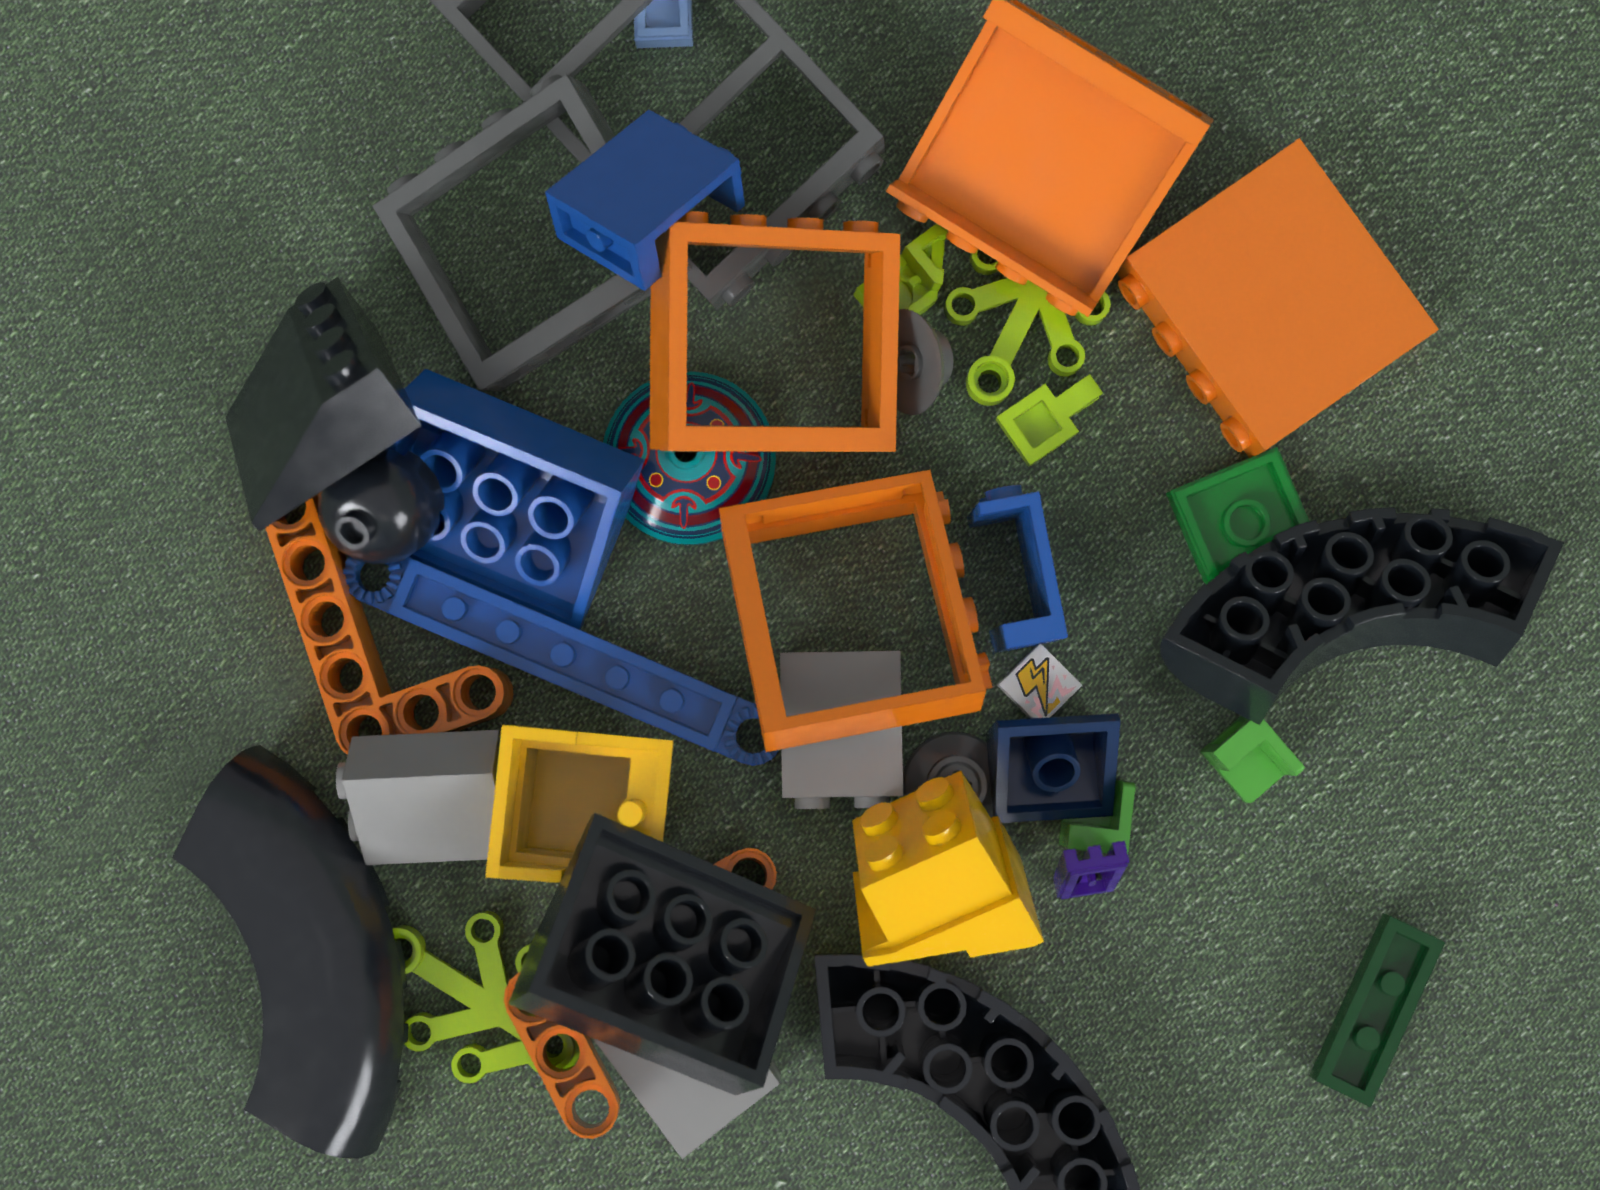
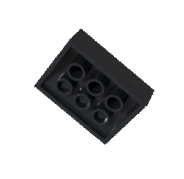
(315, 404)
(666, 958)

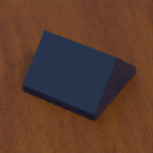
(1053, 767)

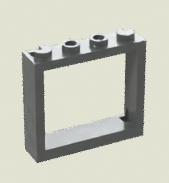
(454, 165)

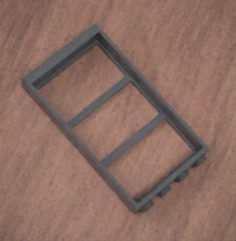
(813, 199)

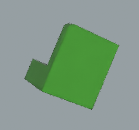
(1251, 758)
(1102, 831)

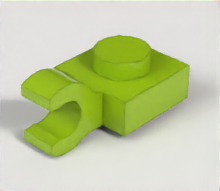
(1043, 422)

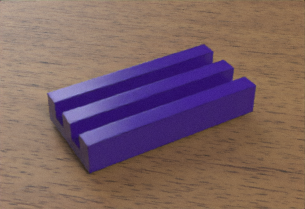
(1071, 871)

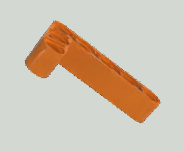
(355, 642)
(589, 1070)

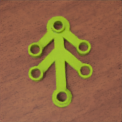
(1029, 301)
(484, 1003)

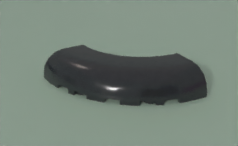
(1352, 589)
(318, 951)
(977, 1063)

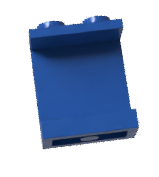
(637, 190)
(1026, 509)

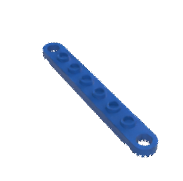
(562, 655)

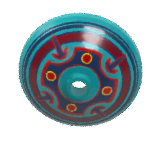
(683, 499)

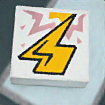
(1039, 684)

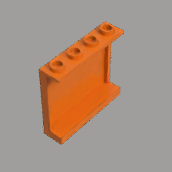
(1048, 156)
(1274, 300)

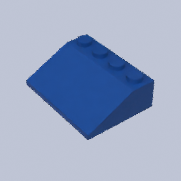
(523, 497)

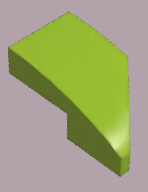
(919, 271)

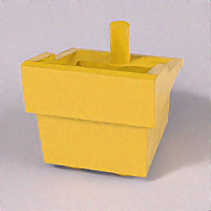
(555, 783)
(939, 878)

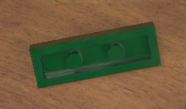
(1376, 1009)

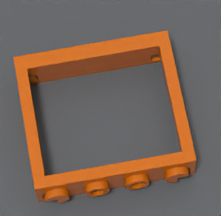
(669, 336)
(834, 509)

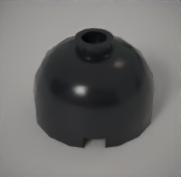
(382, 508)

